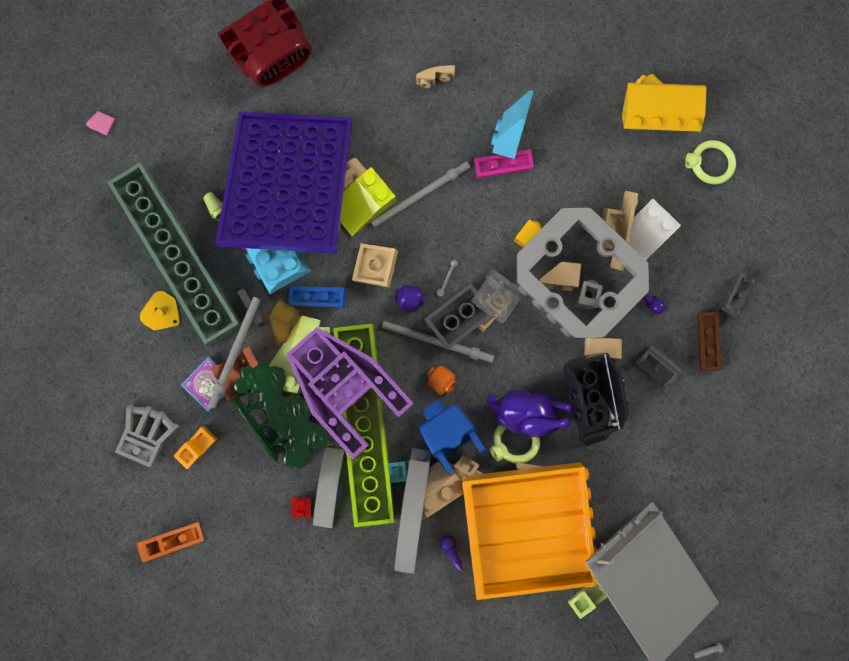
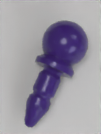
(656, 305)
(449, 545)

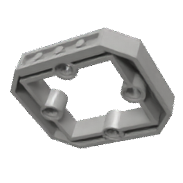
(623, 300)

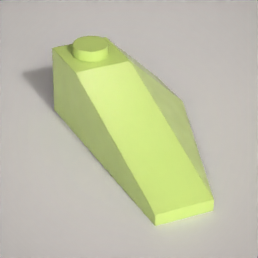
(300, 331)

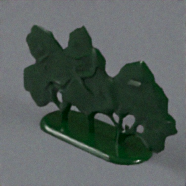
(284, 415)

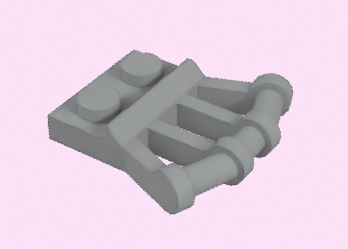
(139, 447)

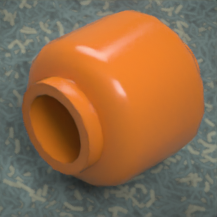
(441, 380)

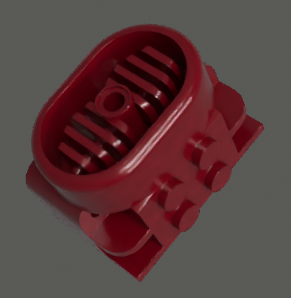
(267, 43)

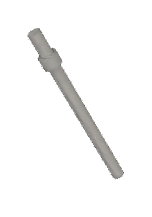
(452, 174)
(473, 352)
(219, 388)

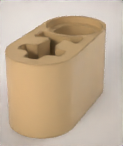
(604, 345)

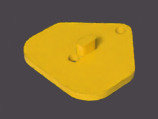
(164, 315)

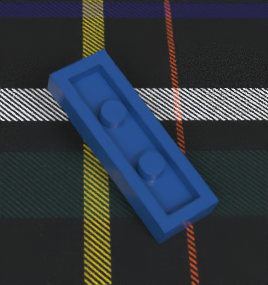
(317, 297)

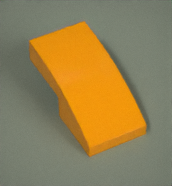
(195, 447)

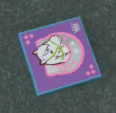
(201, 383)

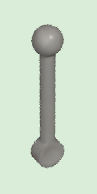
(440, 292)

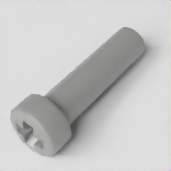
(703, 652)

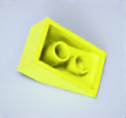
(365, 201)

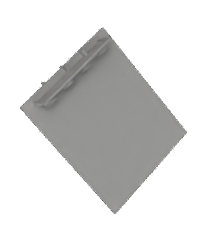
(652, 583)

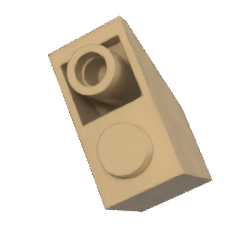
(563, 275)

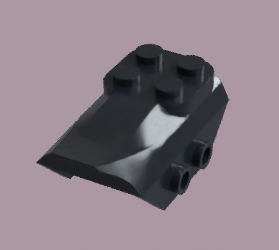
(597, 396)

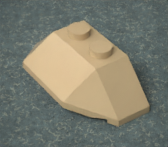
(440, 489)

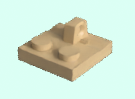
(375, 265)

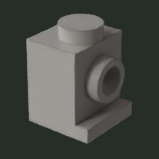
(595, 289)

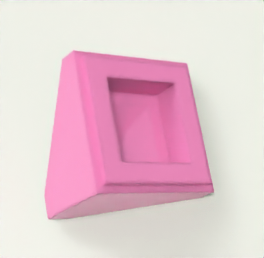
(101, 123)

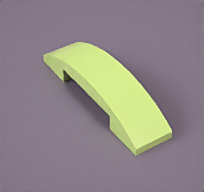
(587, 599)

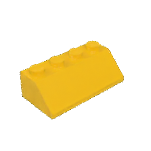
(664, 107)

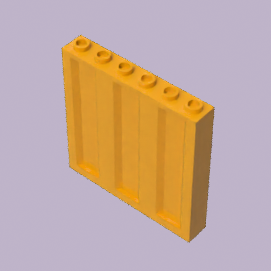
(529, 530)

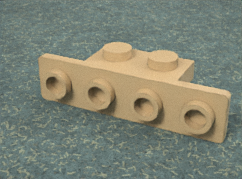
(621, 222)

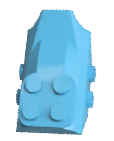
(277, 267)

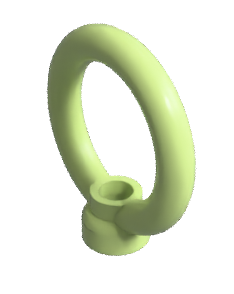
(693, 160)
(500, 451)

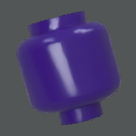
(409, 297)

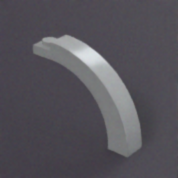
(412, 511)

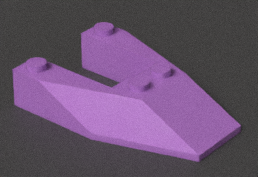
(335, 378)

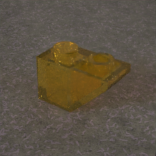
(281, 320)

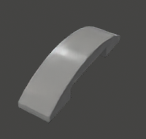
(328, 487)

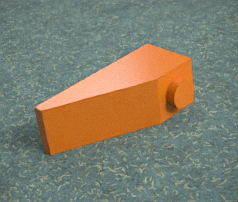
(170, 542)

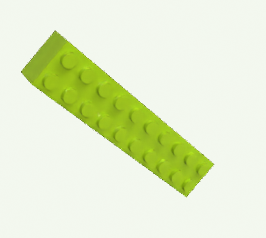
(370, 469)

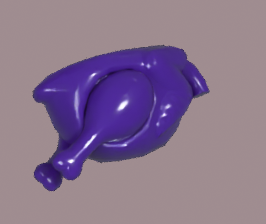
(529, 413)

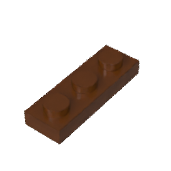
(709, 341)

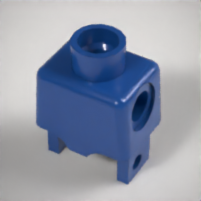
(448, 431)

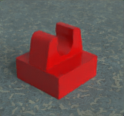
(301, 507)

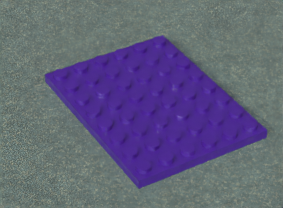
(285, 183)

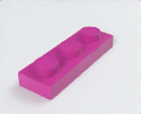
(501, 165)

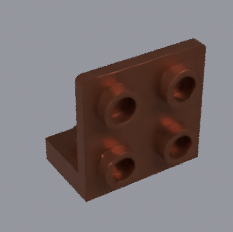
(244, 359)

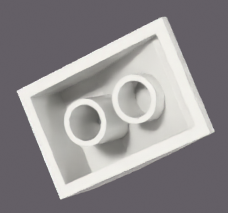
(651, 229)

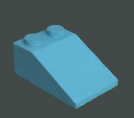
(511, 127)

